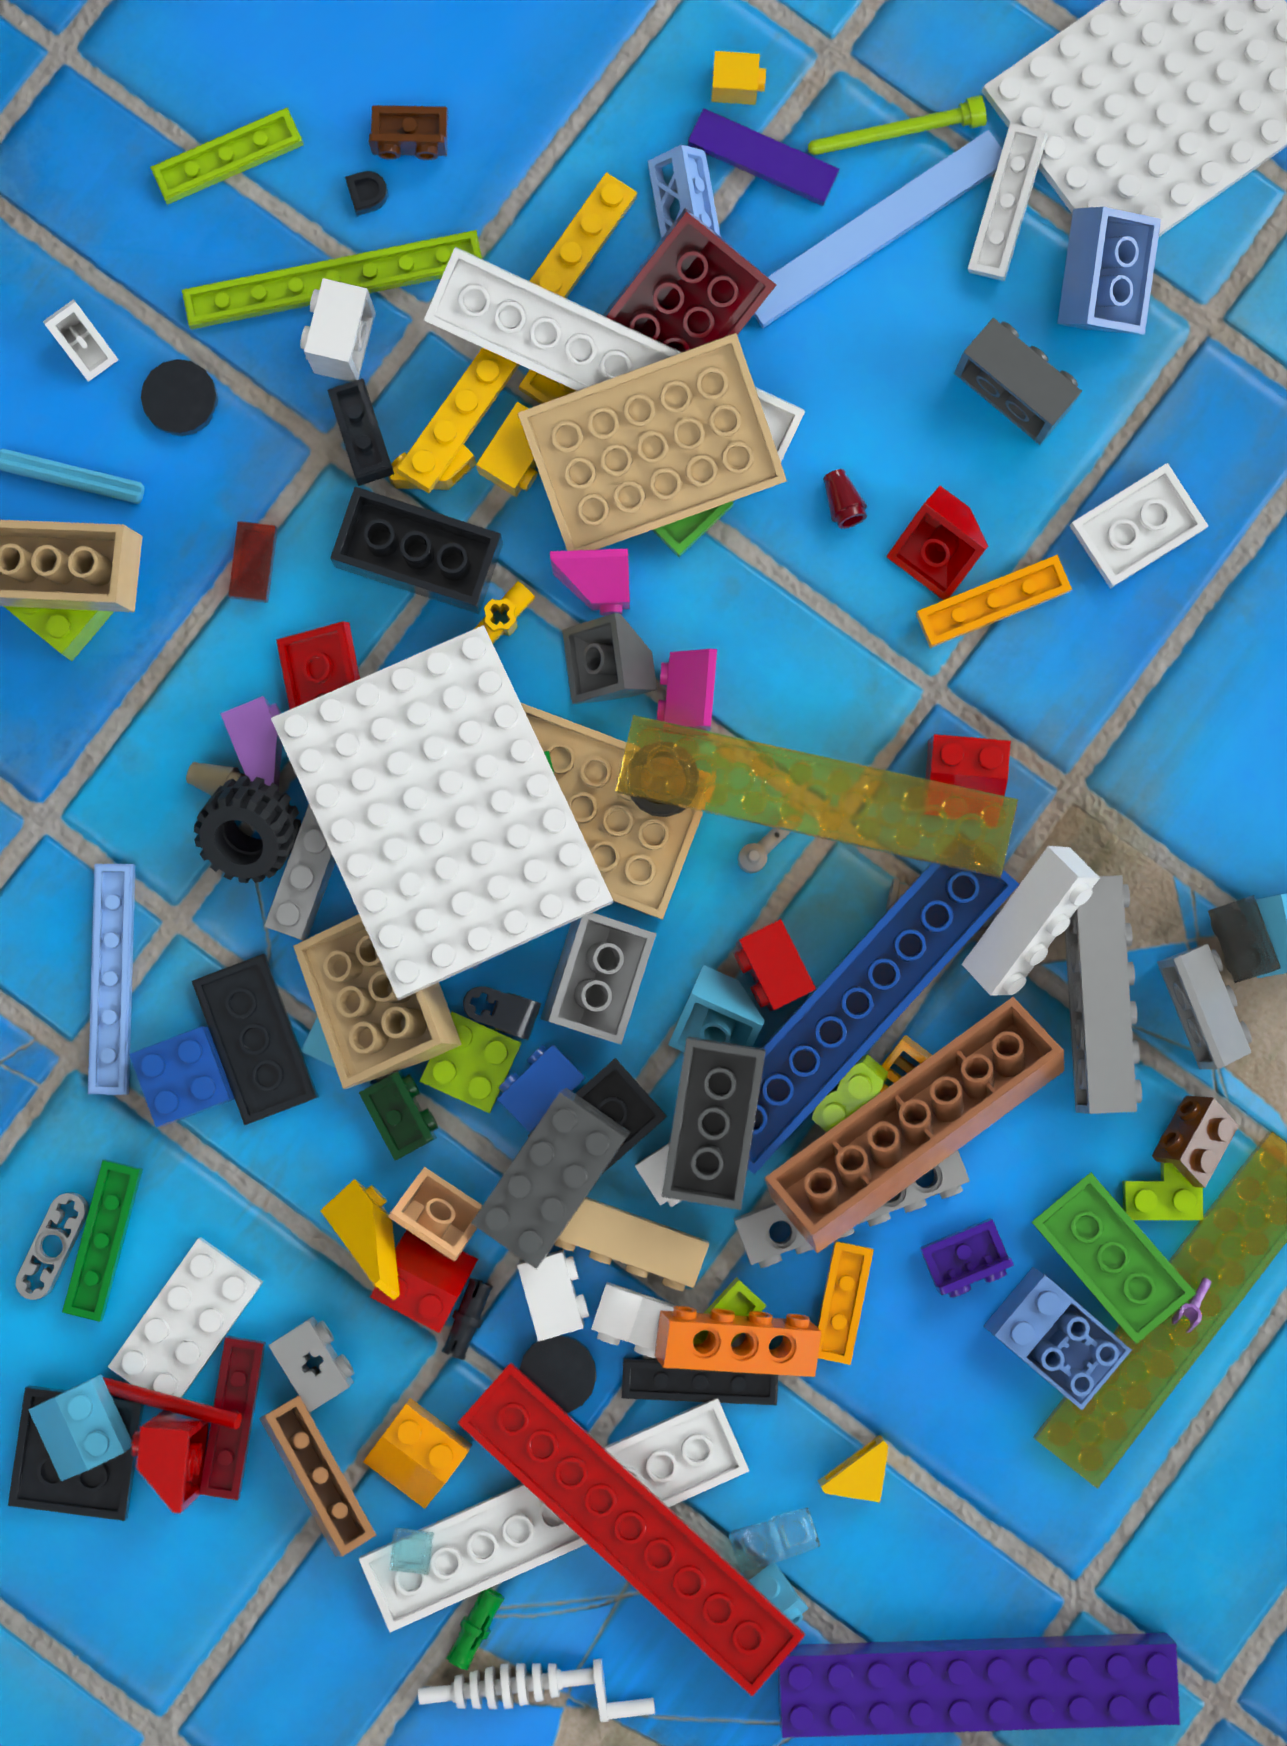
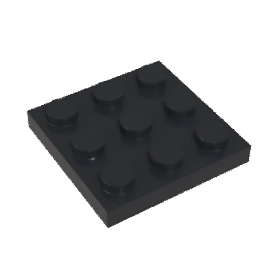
(94, 1493)

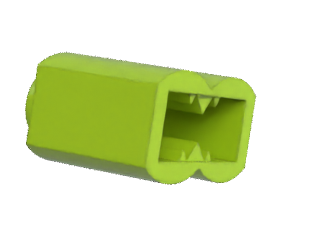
(853, 1091)

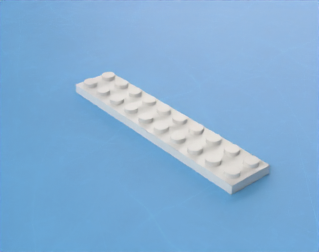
(558, 334)
(520, 1532)

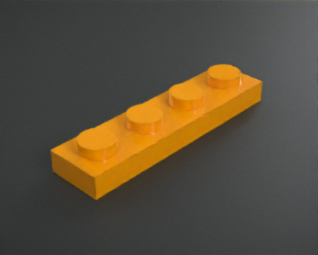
(993, 601)

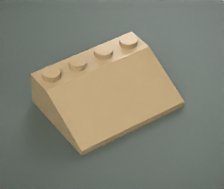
(359, 1012)

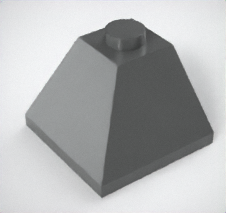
(607, 660)

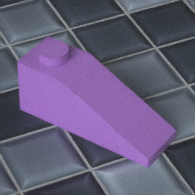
(256, 739)

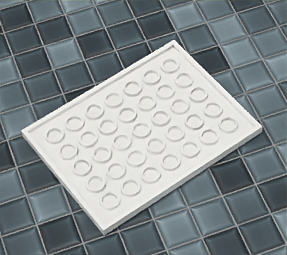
(1154, 102)
(441, 812)

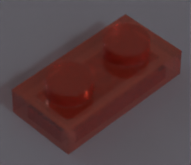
(253, 562)

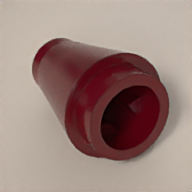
(844, 501)

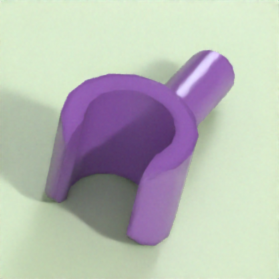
(1191, 1309)

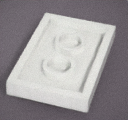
(1138, 525)

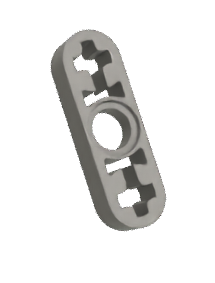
(48, 1275)

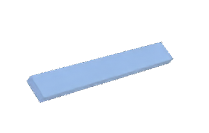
(880, 226)

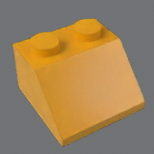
(417, 1453)

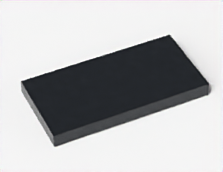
(254, 1039)

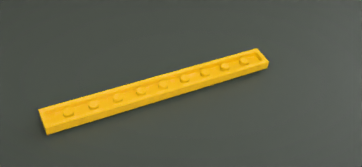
(490, 371)

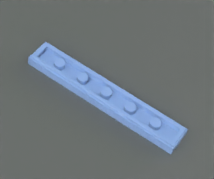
(111, 979)

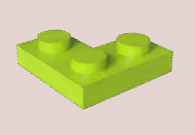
(1165, 1199)

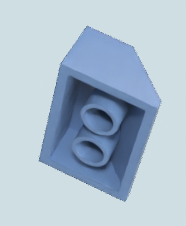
(1109, 270)

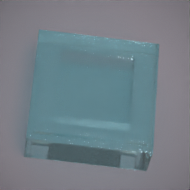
(411, 1551)

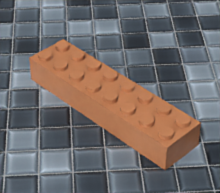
(915, 1124)

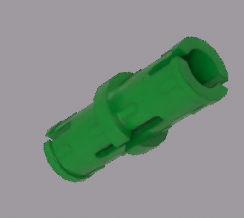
(475, 1628)

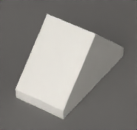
(80, 340)

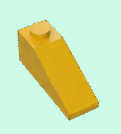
(367, 1233)

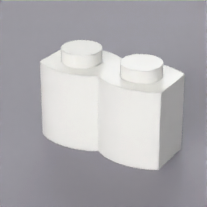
(630, 1318)

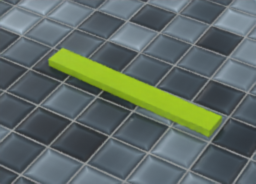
(295, 285)

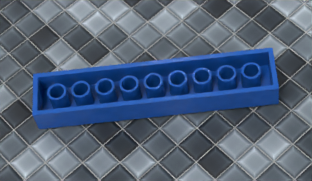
(868, 995)

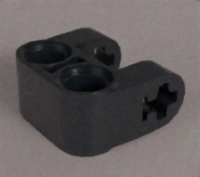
(510, 1014)

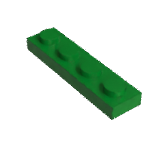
(102, 1240)

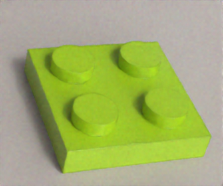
(475, 1067)

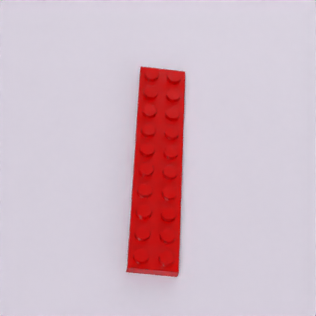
(632, 1529)

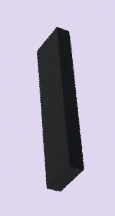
(651, 1381)

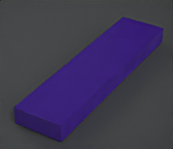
(763, 157)

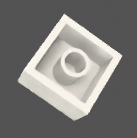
(338, 330)

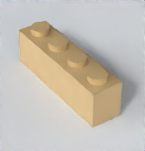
(636, 1242)

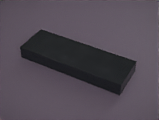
(360, 432)

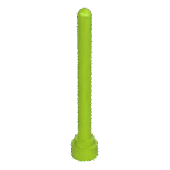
(969, 113)

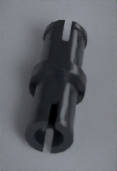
(467, 1318)

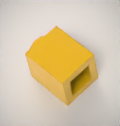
(737, 78)

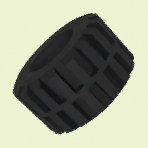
(230, 847)

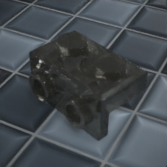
(1243, 939)

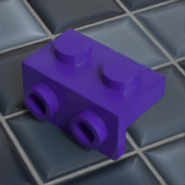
(966, 1258)

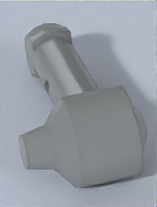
(754, 856)

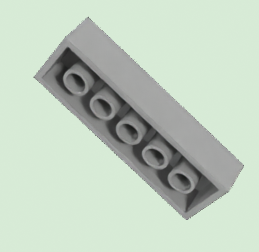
(1101, 1002)

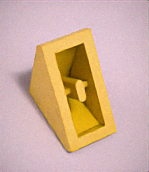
(860, 1474)

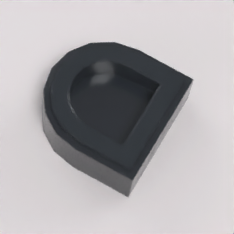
(367, 191)

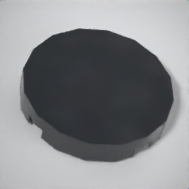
(179, 397)
(561, 1370)

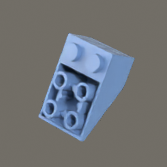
(1057, 1338)

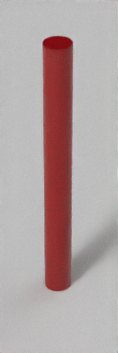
(173, 1404)

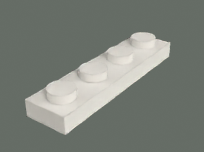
(1007, 201)

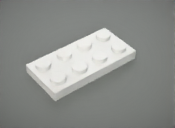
(186, 1321)

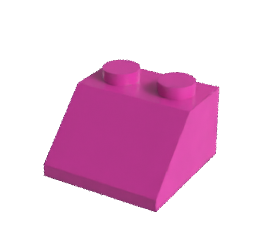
(689, 688)

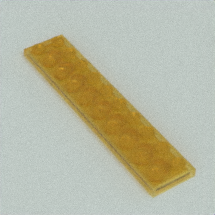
(817, 796)
(1231, 1250)

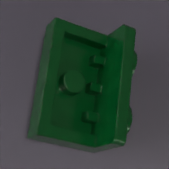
(399, 1114)

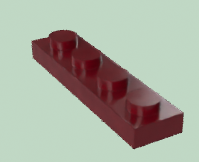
(236, 1393)

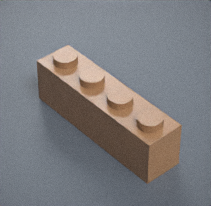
(317, 1477)

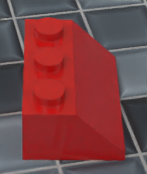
(172, 1457)

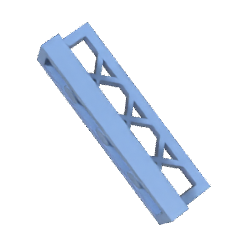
(688, 184)

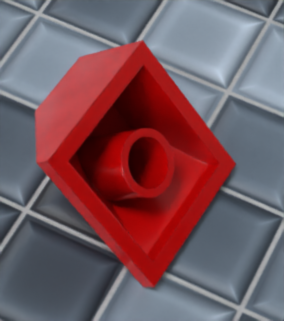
(940, 544)

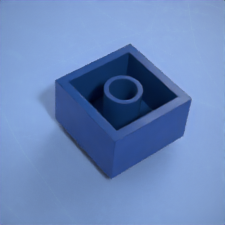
(181, 1076)

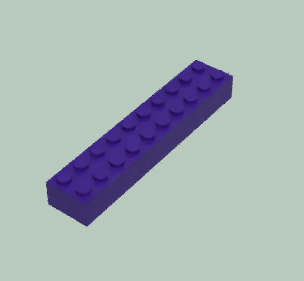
(979, 1685)

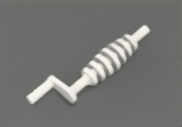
(537, 1682)

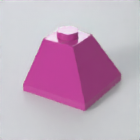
(595, 577)

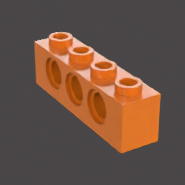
(793, 1357)

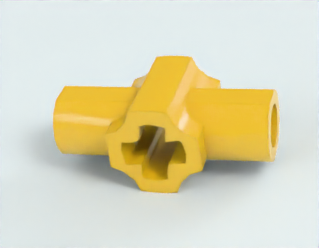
(514, 602)

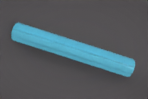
(71, 476)

